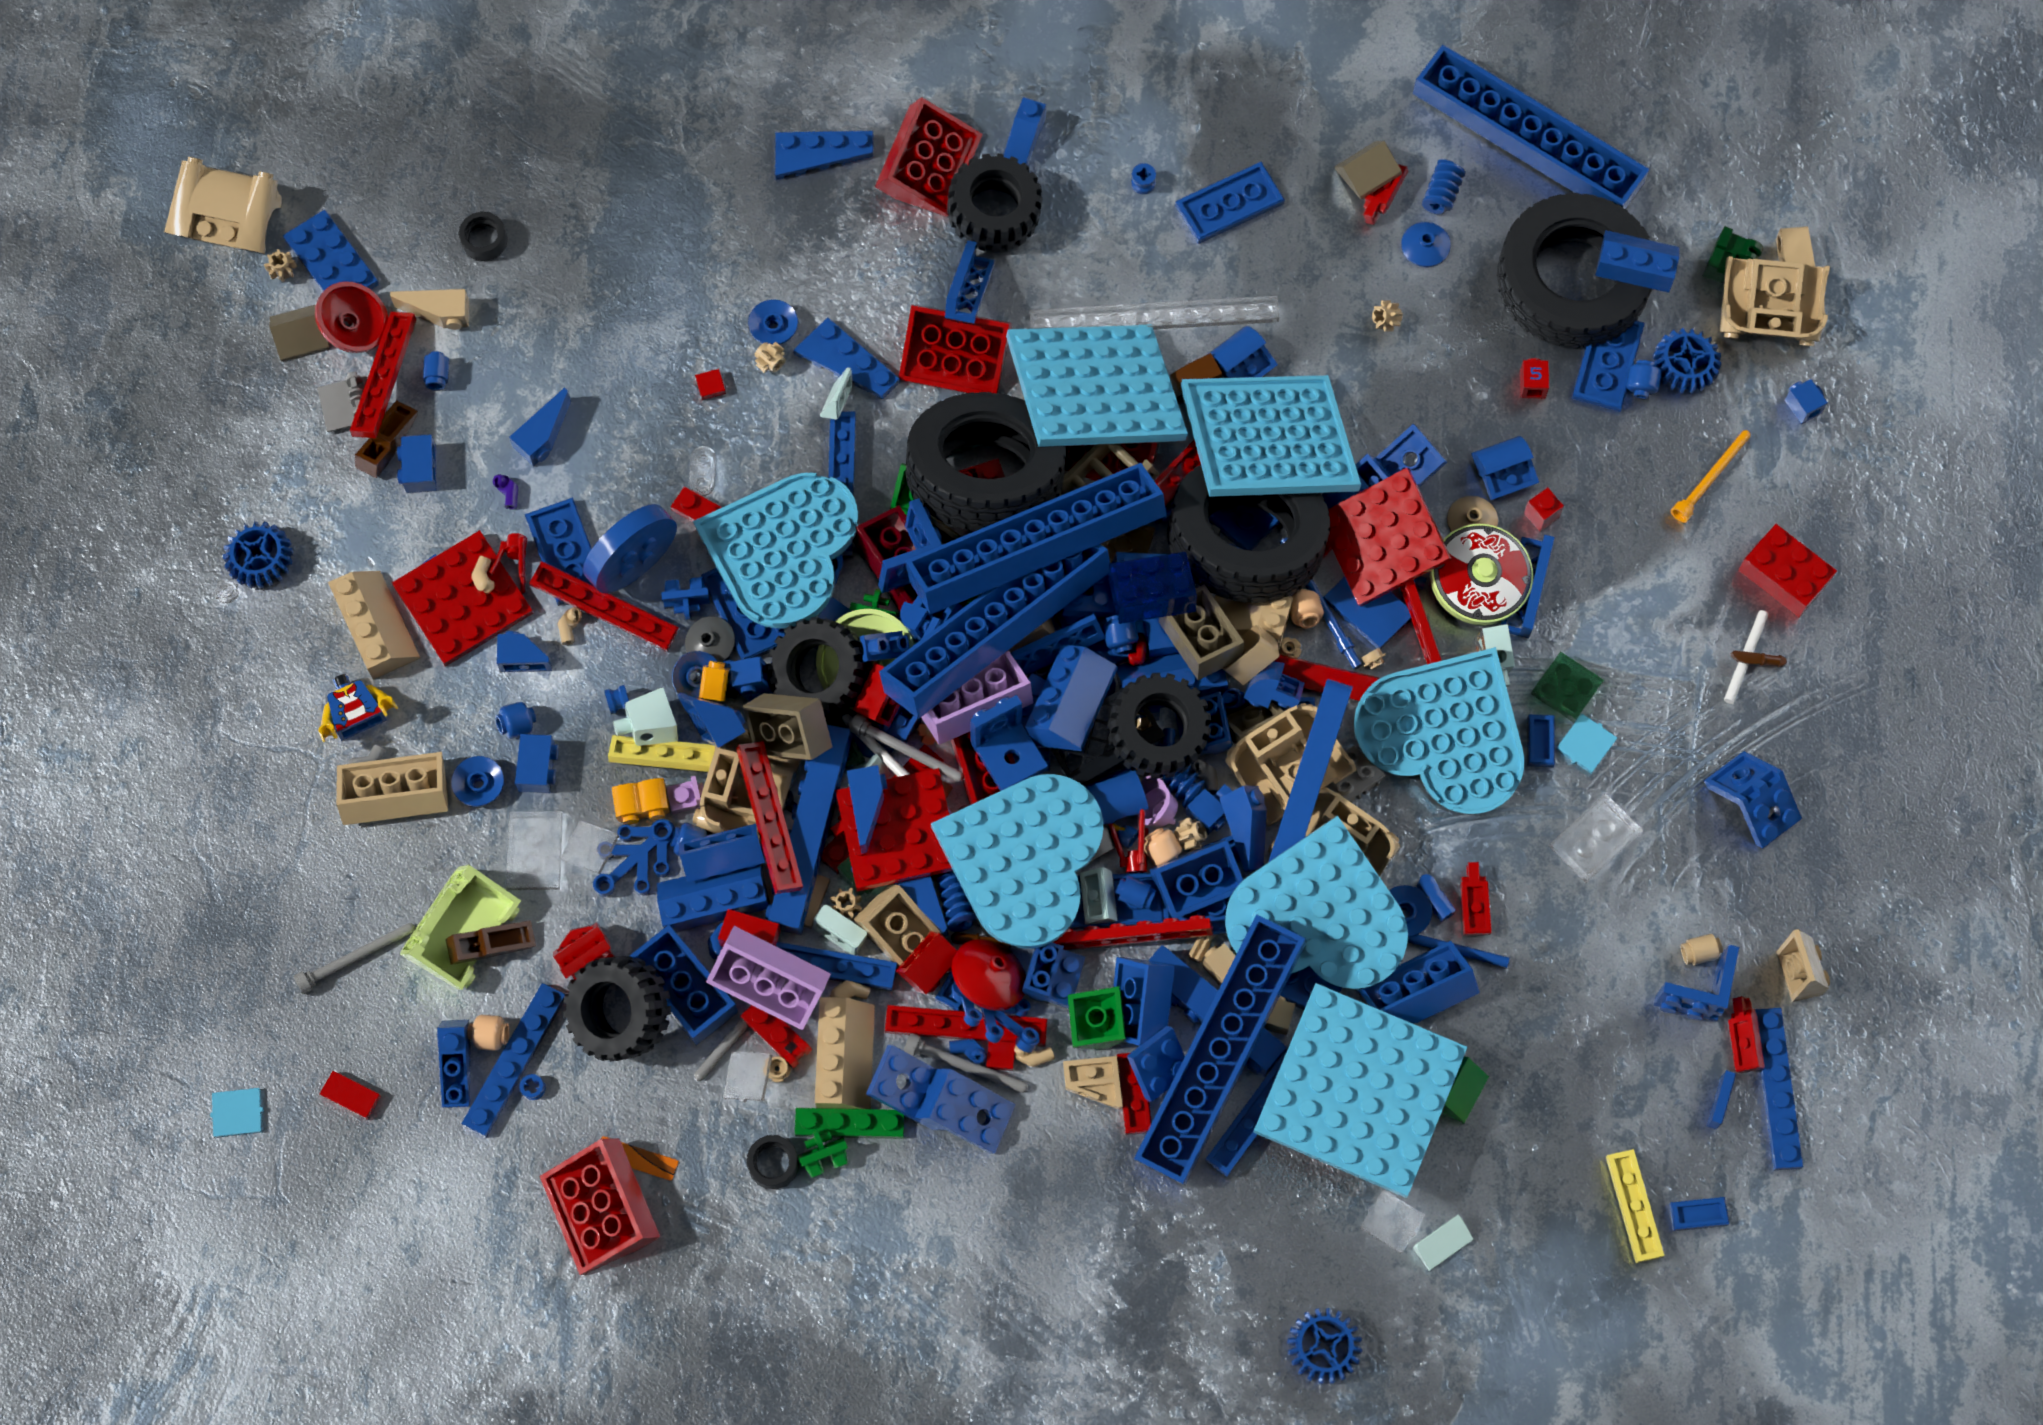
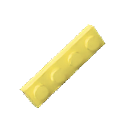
(666, 755)
(1635, 1206)

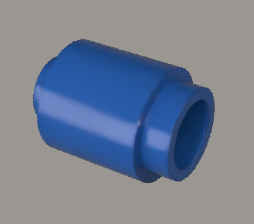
(436, 370)
(1135, 892)

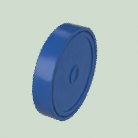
(630, 548)

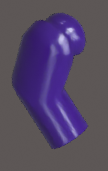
(509, 489)

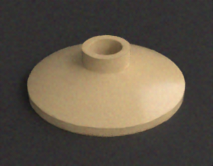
(1459, 512)

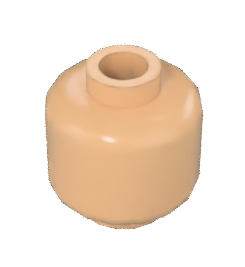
(1306, 608)
(1162, 846)
(489, 1032)

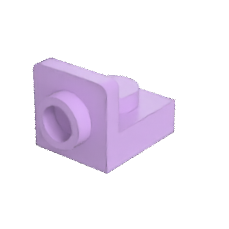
(685, 795)

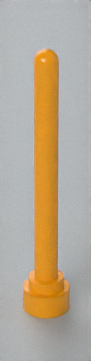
(1684, 509)

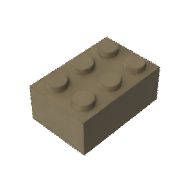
(1205, 636)
(788, 725)

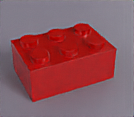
(1787, 570)

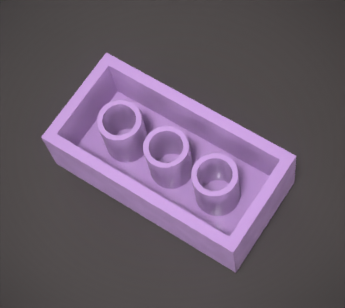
(983, 691)
(768, 978)

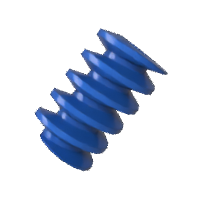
(1443, 187)
(1184, 785)
(955, 904)

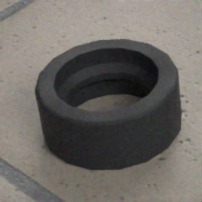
(477, 220)
(772, 1141)

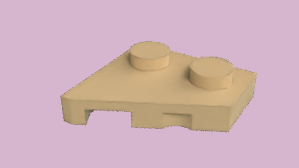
(1094, 1079)

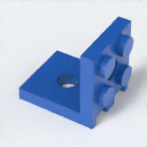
(924, 537)
(1000, 733)
(1756, 793)
(1698, 1003)

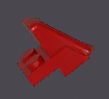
(580, 948)

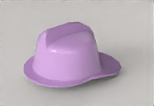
(1160, 802)

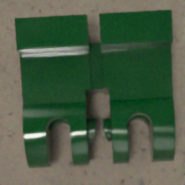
(1730, 245)

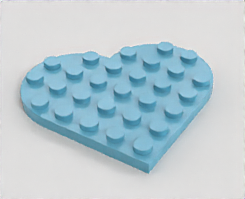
(781, 546)
(1448, 727)
(1022, 855)
(1331, 899)

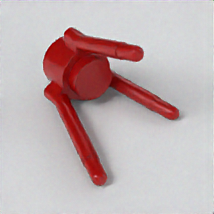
(516, 550)
(1137, 859)

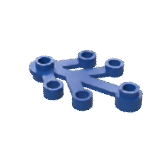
(638, 855)
(1026, 1039)

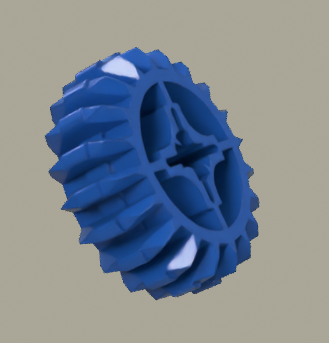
(1693, 350)
(264, 538)
(1330, 1358)

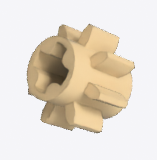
(280, 265)
(1387, 315)
(770, 357)
(1191, 834)
(843, 897)

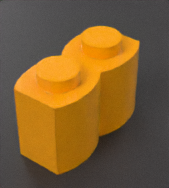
(714, 681)
(641, 801)

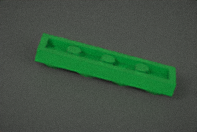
(850, 1123)

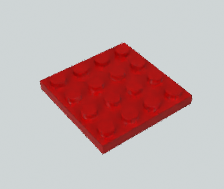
(1385, 537)
(450, 606)
(903, 839)

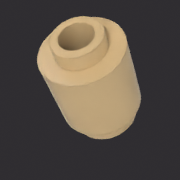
(1701, 949)

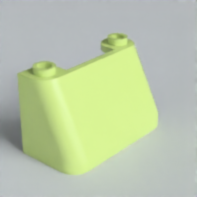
(462, 906)

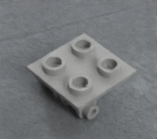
(341, 401)
(1360, 781)

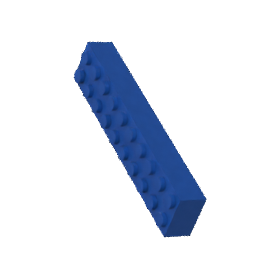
(1528, 129)
(1035, 538)
(987, 630)
(1220, 1049)

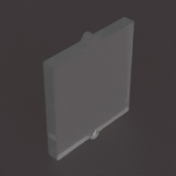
(589, 847)
(747, 1076)
(1391, 1221)

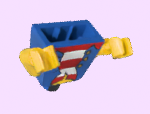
(353, 709)

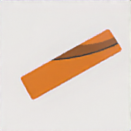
(650, 1162)

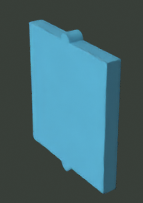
(1586, 743)
(236, 1112)

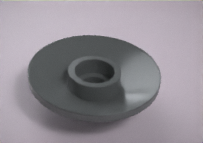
(721, 642)

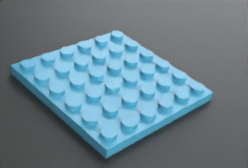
(1096, 385)
(1269, 435)
(1360, 1090)

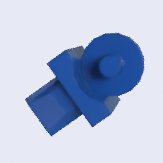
(685, 600)
(884, 645)

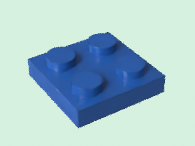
(1157, 1063)

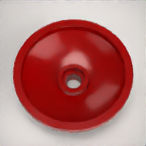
(358, 308)
(988, 974)

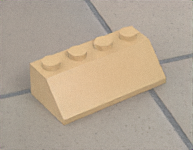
(374, 621)
(391, 788)
(844, 1053)

